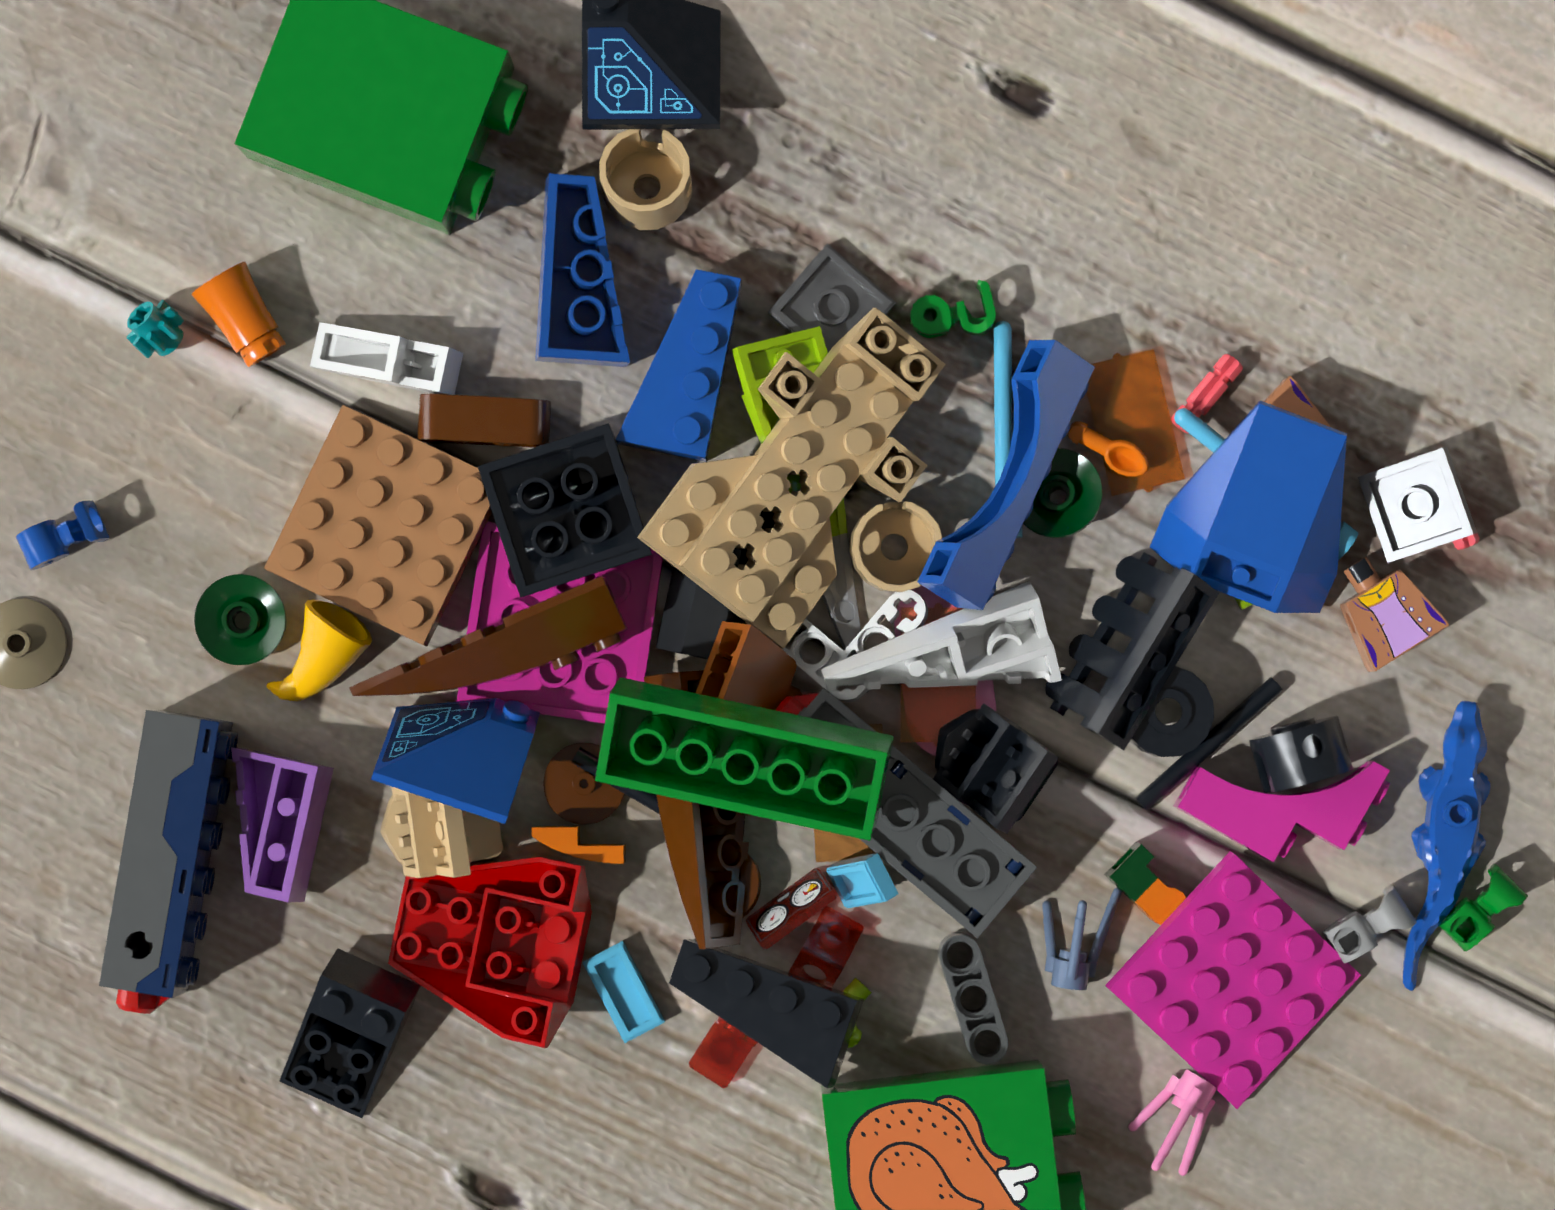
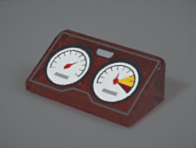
(791, 908)

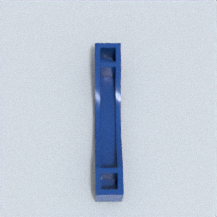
(1045, 395)

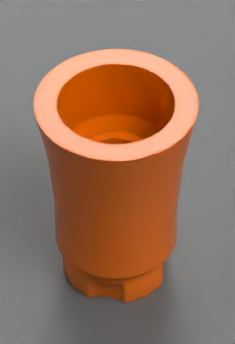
(240, 314)

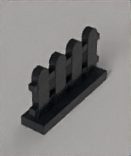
(1150, 656)

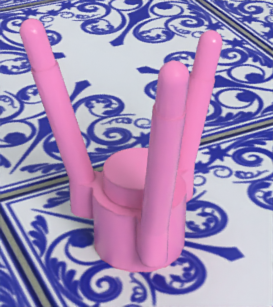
(1192, 1097)

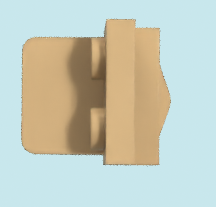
(437, 837)

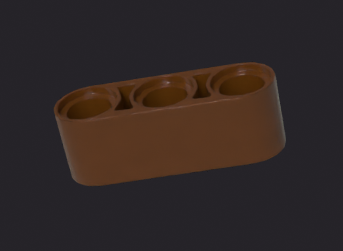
(483, 420)

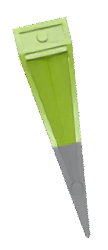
(753, 365)

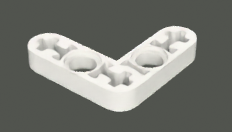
(835, 653)

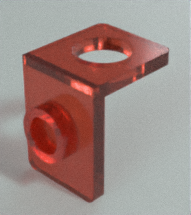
(828, 946)
(721, 1053)

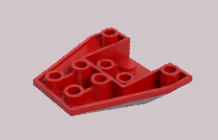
(498, 943)

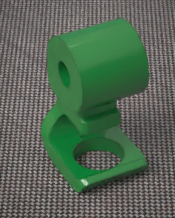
(934, 317)
(1471, 919)

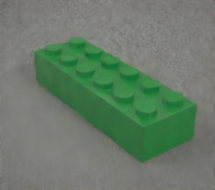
(743, 758)

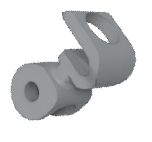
(1357, 934)

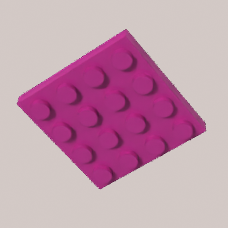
(584, 686)
(1233, 979)

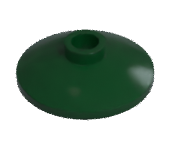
(1084, 492)
(216, 619)

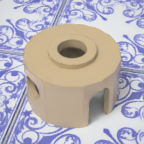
(631, 159)
(898, 518)

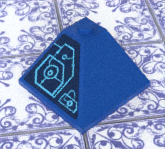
(459, 753)

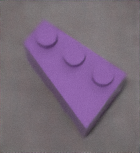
(280, 821)

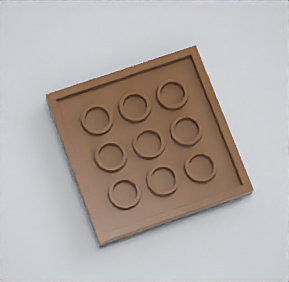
(383, 526)

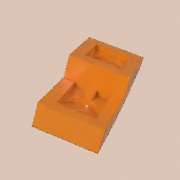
(567, 841)

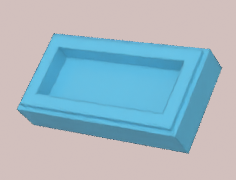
(862, 881)
(623, 991)

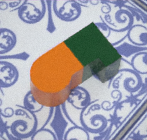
(1143, 886)

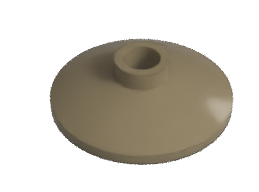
(43, 648)

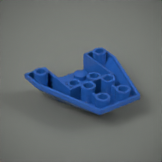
(1263, 513)

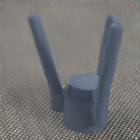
(1071, 968)

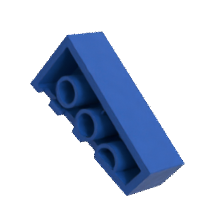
(577, 289)
(684, 382)

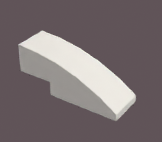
(386, 359)

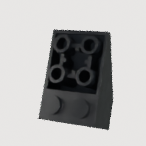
(349, 1032)

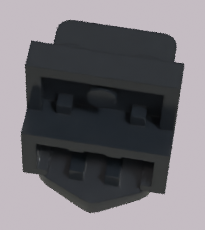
(992, 765)

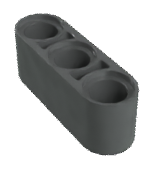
(985, 1017)

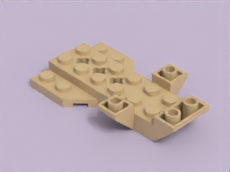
(827, 433)

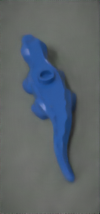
(1450, 836)

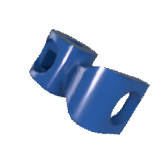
(50, 542)

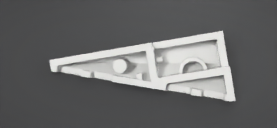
(966, 647)

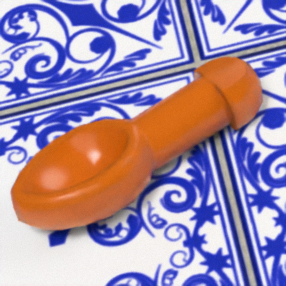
(1119, 454)

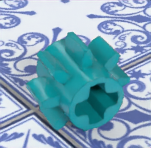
(155, 328)

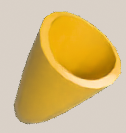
(329, 646)

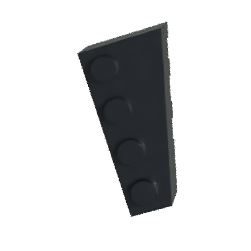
(779, 1010)

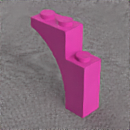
(1267, 820)

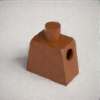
(747, 668)

